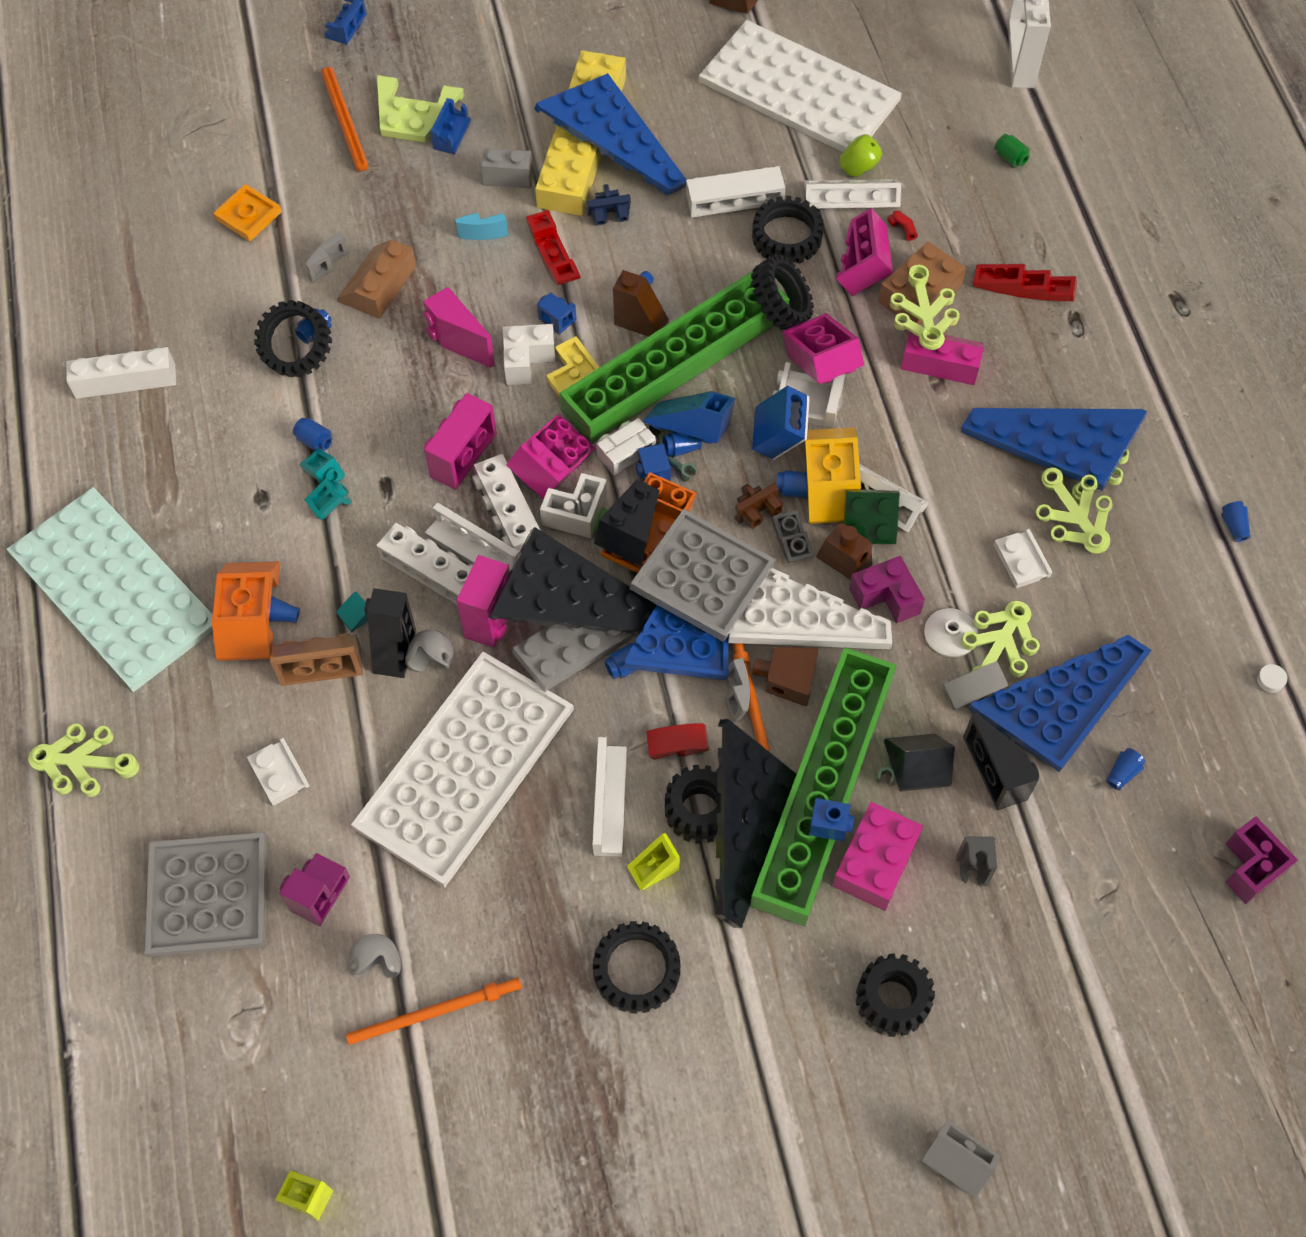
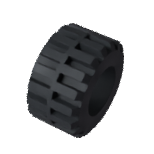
(678, 816)
(902, 972)

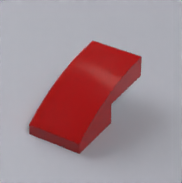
(677, 739)

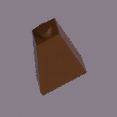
(637, 305)

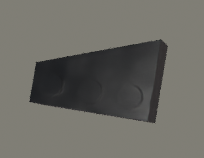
(628, 523)
(390, 631)

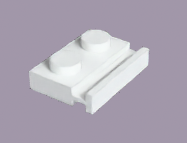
(1022, 558)
(278, 771)

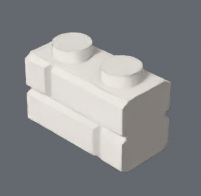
(621, 448)

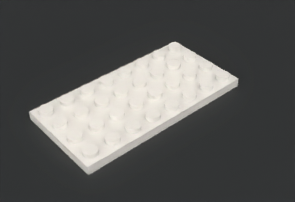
(799, 87)
(462, 769)

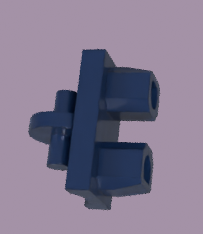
(608, 202)

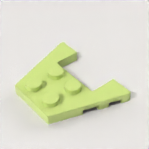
(409, 117)

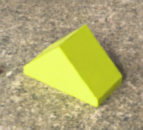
(655, 863)
(304, 1194)

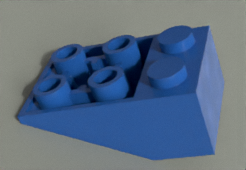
(697, 415)

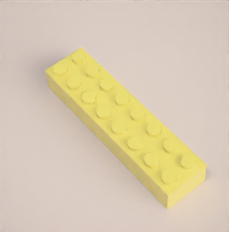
(571, 163)

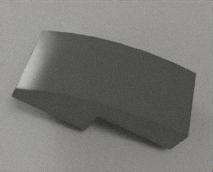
(792, 537)

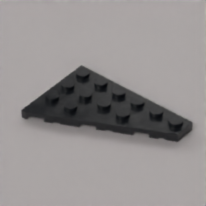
(563, 588)
(753, 798)

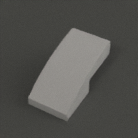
(320, 261)
(975, 685)
(739, 695)

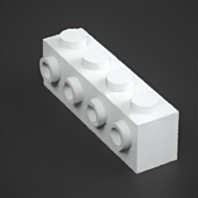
(734, 191)
(121, 372)
(505, 500)
(424, 561)

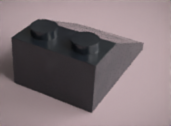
(1001, 763)

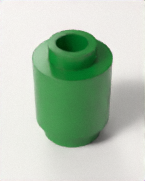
(1012, 150)

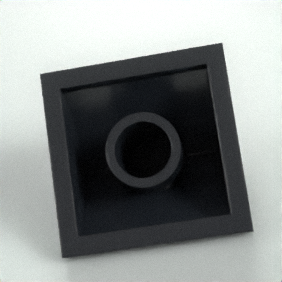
(921, 761)

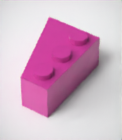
(867, 253)

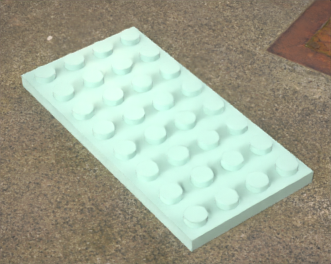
(113, 588)

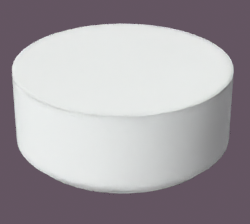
(1272, 678)

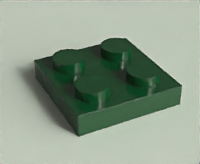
(873, 514)

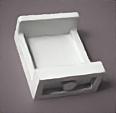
(823, 397)

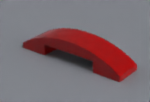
(551, 249)

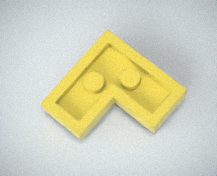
(577, 365)

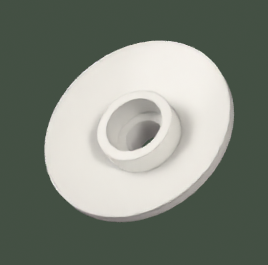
(948, 642)

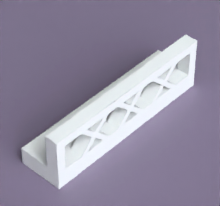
(853, 193)
(906, 498)
(467, 539)
(609, 799)

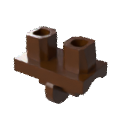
(755, 501)

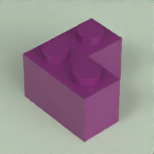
(890, 584)
(1262, 858)
(314, 889)

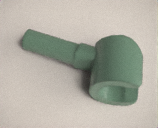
(682, 468)
(888, 770)

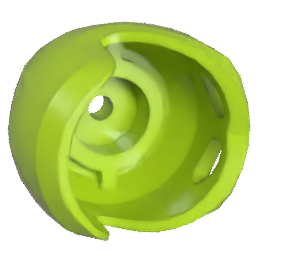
(860, 155)

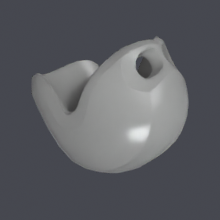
(429, 646)
(374, 950)

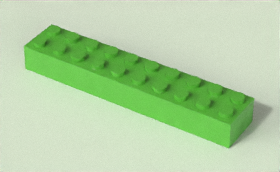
(665, 360)
(827, 772)

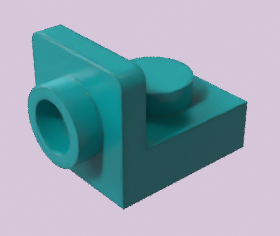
(322, 466)
(327, 498)

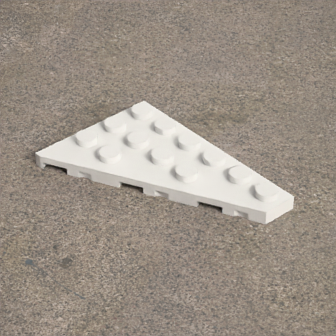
(804, 616)

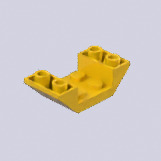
(831, 469)

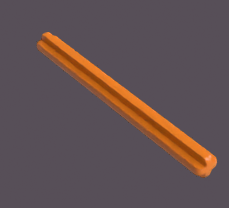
(344, 119)

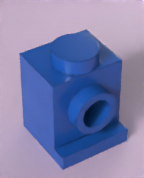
(556, 312)

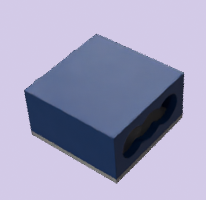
(780, 422)

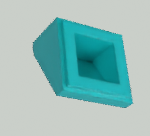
(353, 612)

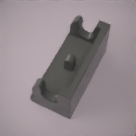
(978, 854)

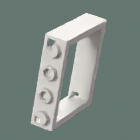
(1027, 40)

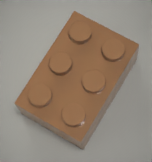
(943, 273)

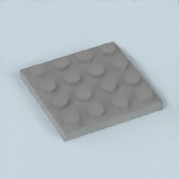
(702, 574)
(206, 894)

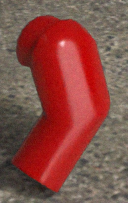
(906, 223)

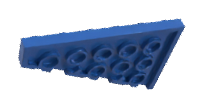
(606, 119)
(1065, 439)
(677, 648)
(1062, 706)

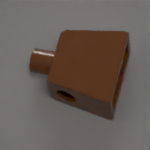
(846, 551)
(788, 673)

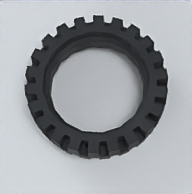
(793, 209)
(770, 298)
(268, 326)
(636, 932)

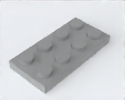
(564, 651)

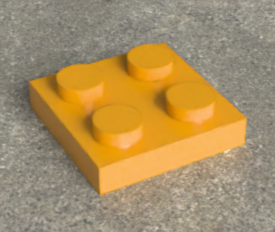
(247, 212)

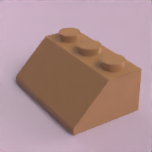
(379, 278)
(317, 659)

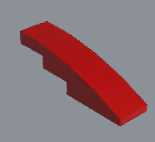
(1023, 283)

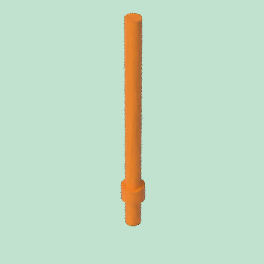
(754, 711)
(490, 992)

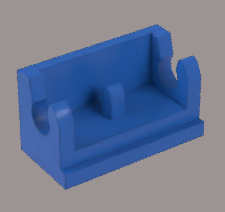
(346, 22)
(450, 127)

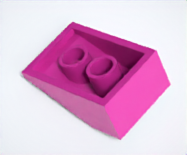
(457, 328)

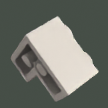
(526, 346)
(577, 511)

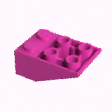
(550, 456)

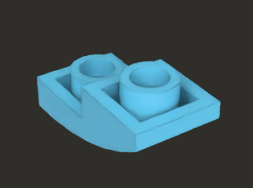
(474, 228)

